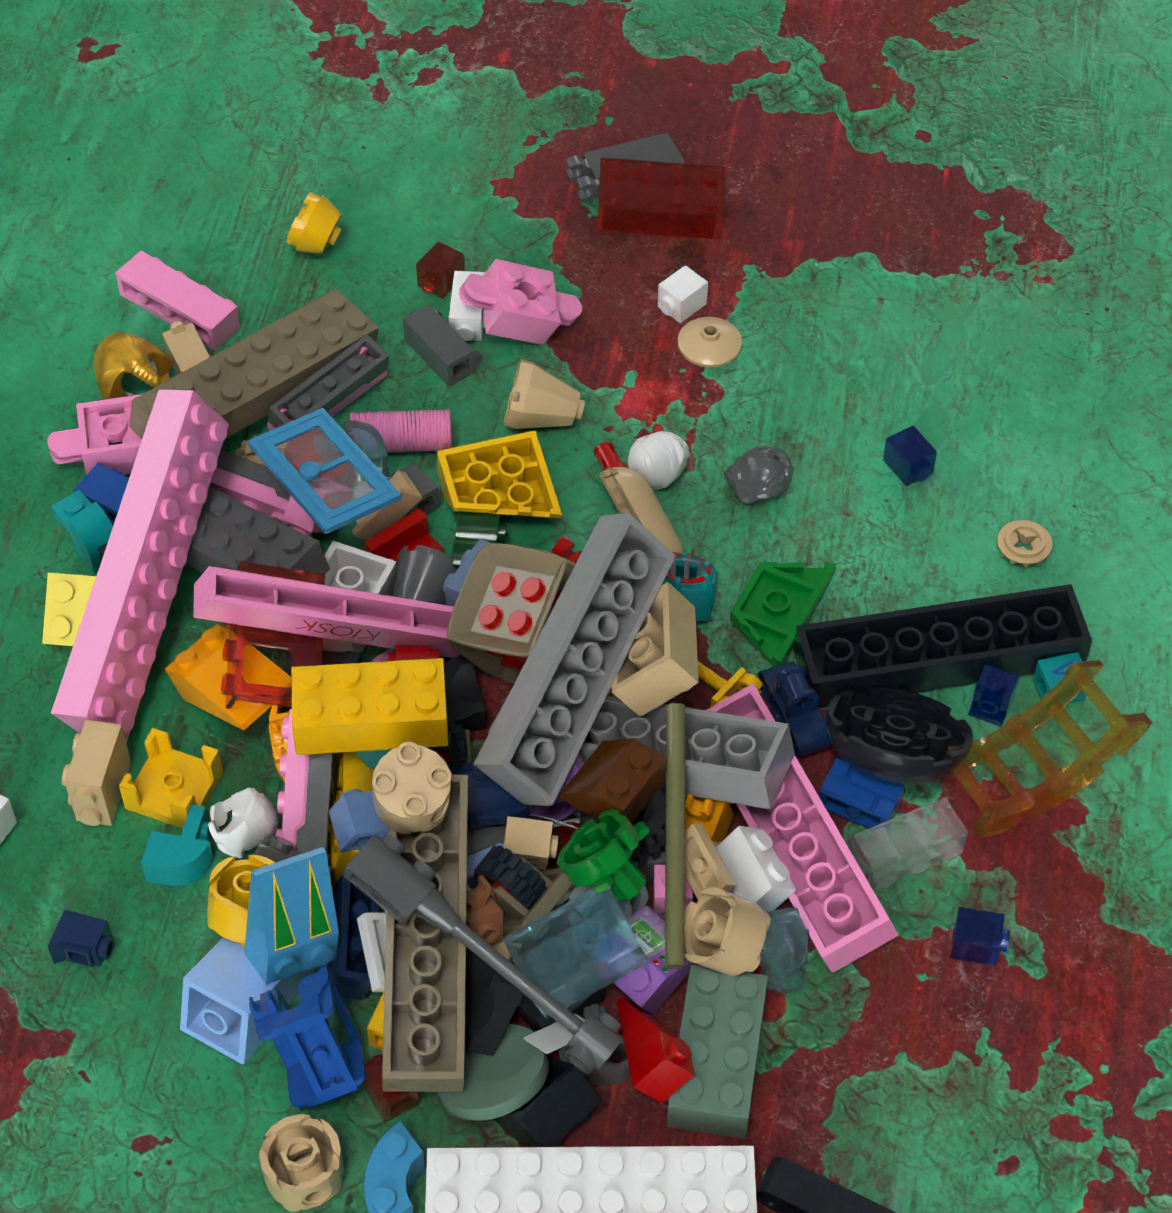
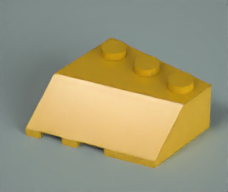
(498, 477)

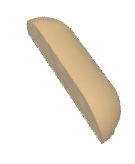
(635, 496)

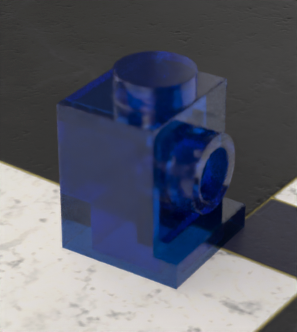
(993, 695)

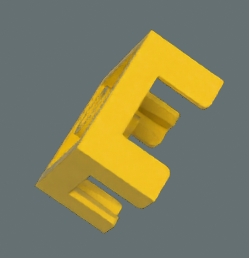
(171, 781)

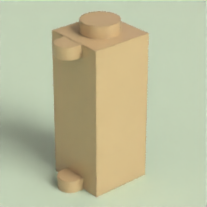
(184, 346)

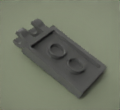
(653, 148)

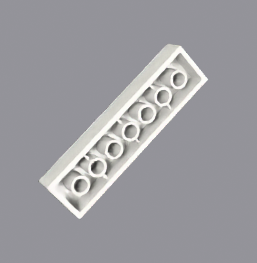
(591, 1180)

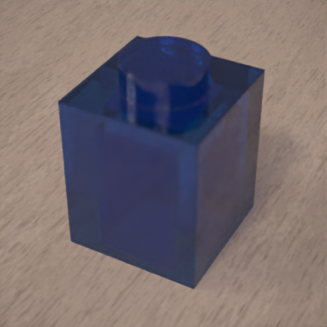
(909, 456)
(979, 936)

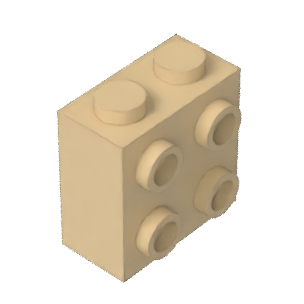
(96, 772)

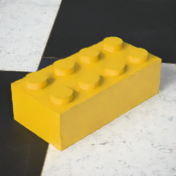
(368, 706)

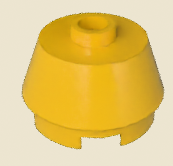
(315, 225)

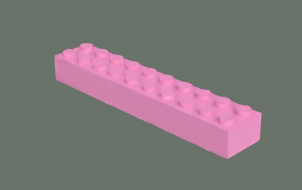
(142, 563)

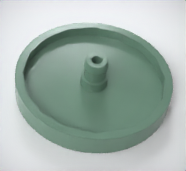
(501, 1081)

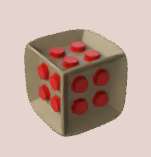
(506, 606)

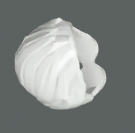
(659, 458)
(251, 822)

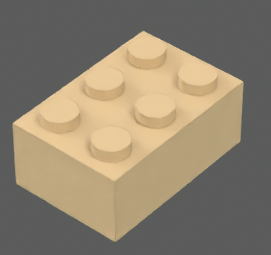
(662, 655)

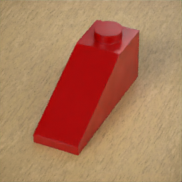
(655, 1055)

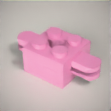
(519, 301)
(99, 427)

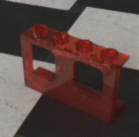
(304, 649)

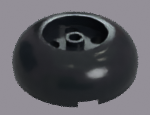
(897, 735)

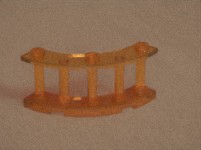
(1061, 782)

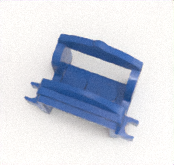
(313, 1058)

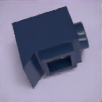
(81, 940)

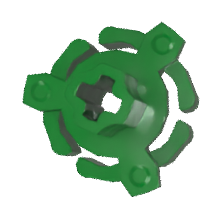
(602, 854)

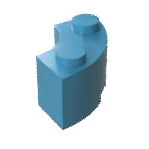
(392, 1172)

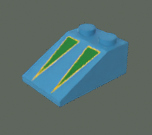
(291, 917)

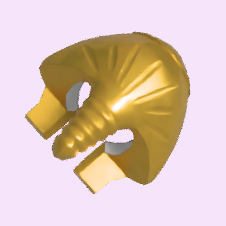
(128, 354)

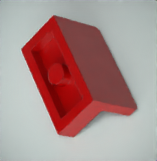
(408, 532)

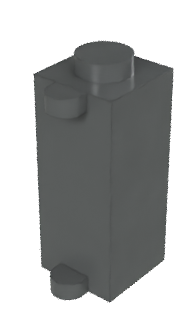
(440, 345)

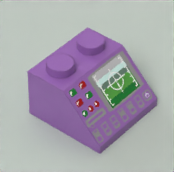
(653, 982)

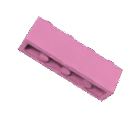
(177, 298)

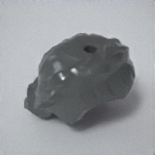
(760, 474)

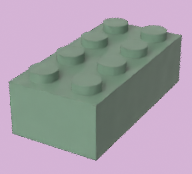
(723, 1033)

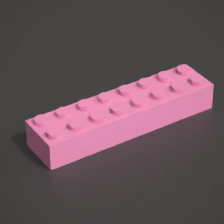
(829, 885)

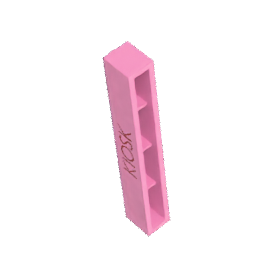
(320, 610)

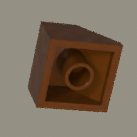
(617, 777)

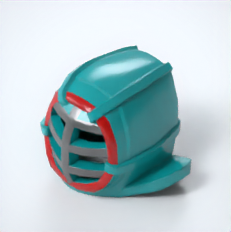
(695, 581)

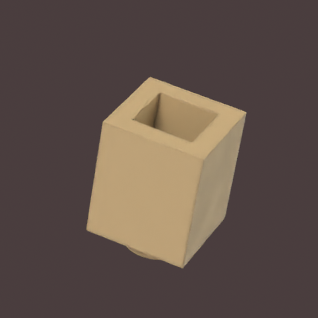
(531, 840)

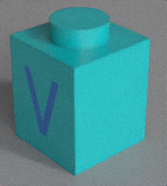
(1052, 671)

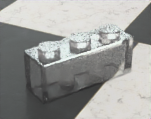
(908, 843)

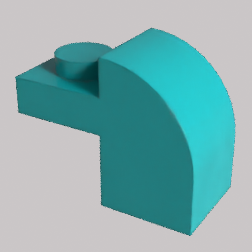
(86, 525)
(176, 858)

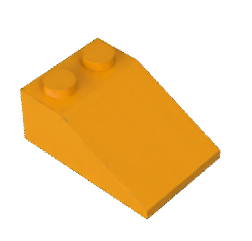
(199, 675)

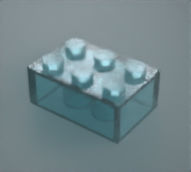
(577, 948)

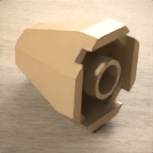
(541, 399)

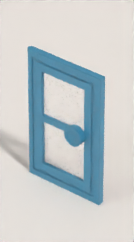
(324, 470)

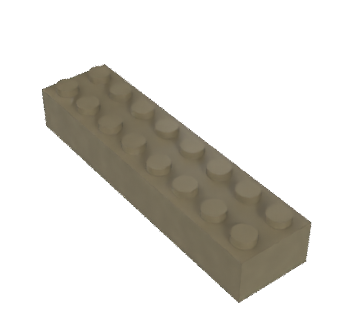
(267, 364)
(428, 967)

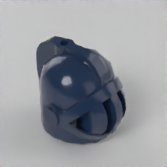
(489, 801)

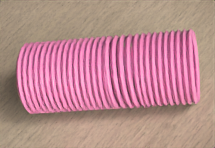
(432, 434)

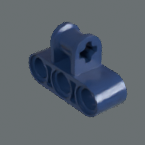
(797, 705)

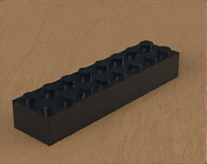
(941, 642)

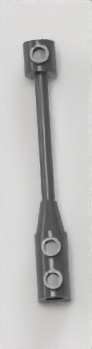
(408, 890)

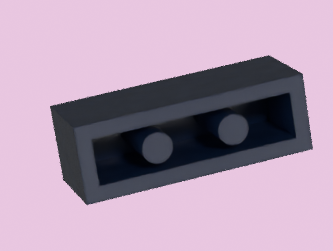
(350, 961)

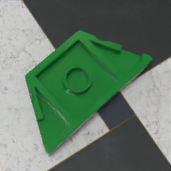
(776, 603)

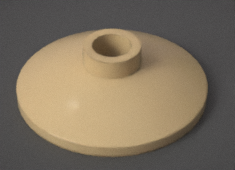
(709, 342)

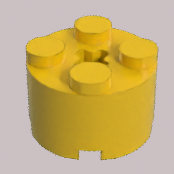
(230, 896)

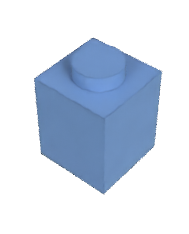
(356, 820)

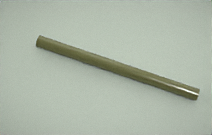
(675, 837)

